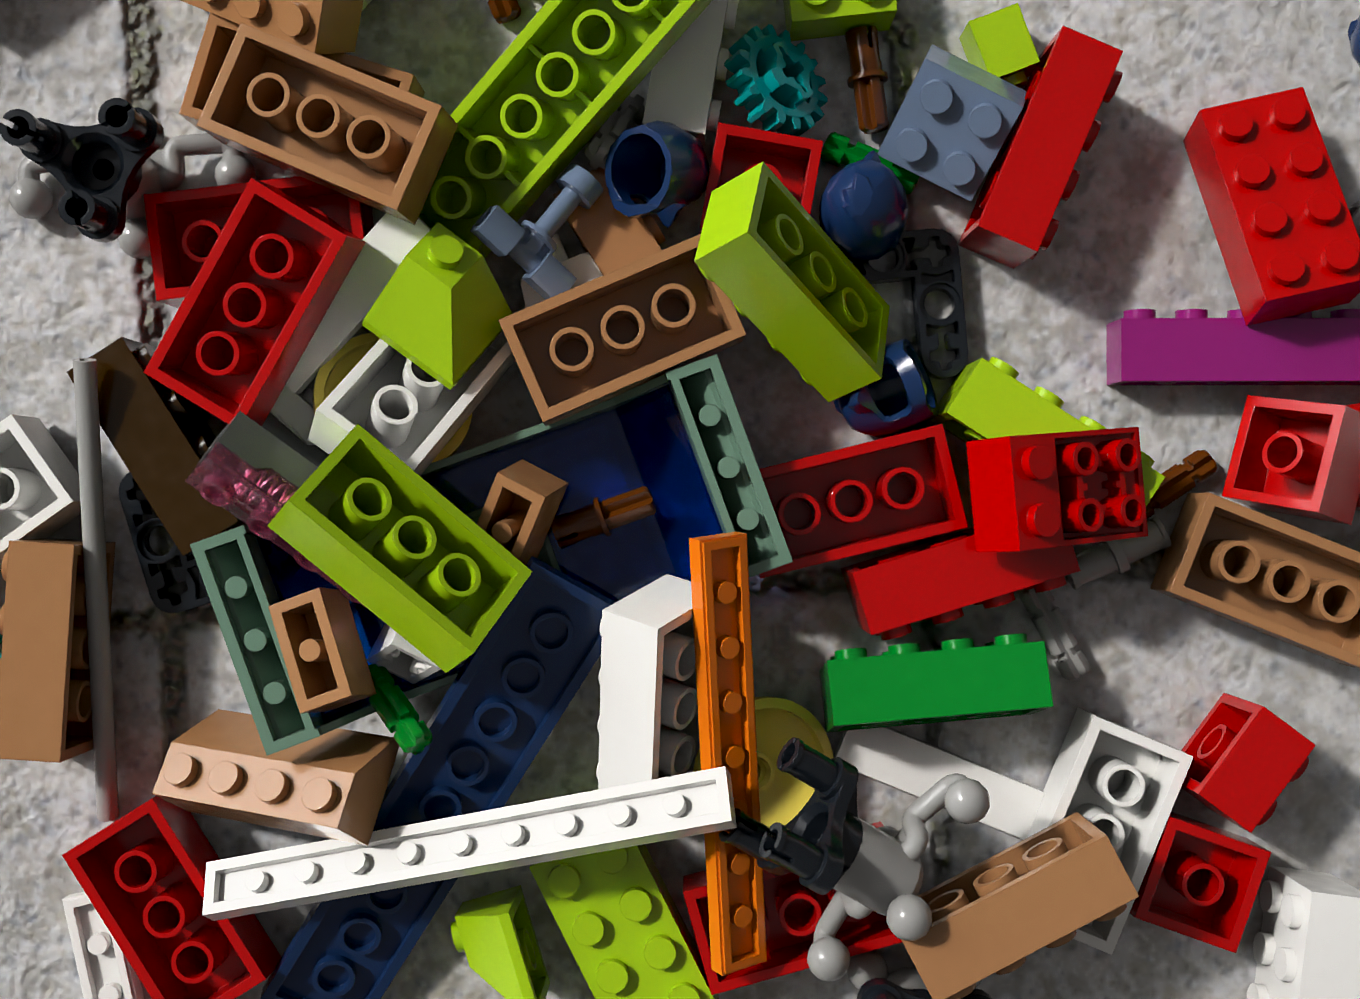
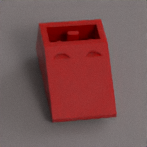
(1056, 489)

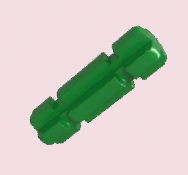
(839, 150)
(398, 712)

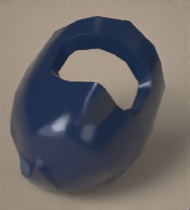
(659, 167)
(864, 209)
(895, 402)

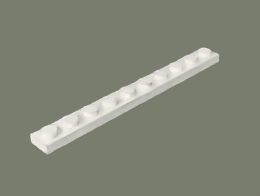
(472, 844)

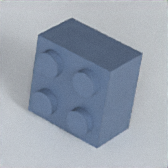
(952, 123)

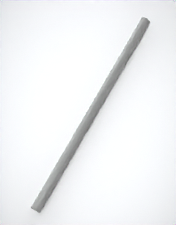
(96, 586)

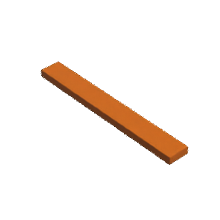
(728, 740)

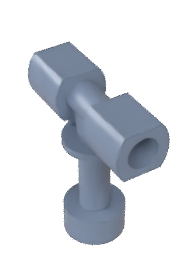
(532, 243)

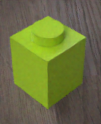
(1001, 45)

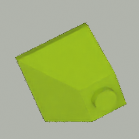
(440, 307)
(502, 944)

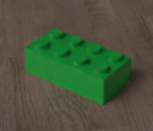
(935, 685)

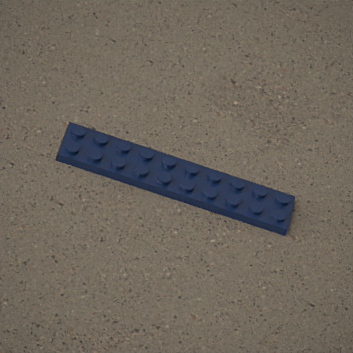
(479, 751)

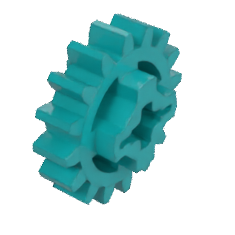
(775, 81)

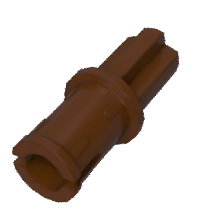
(867, 79)
(603, 516)

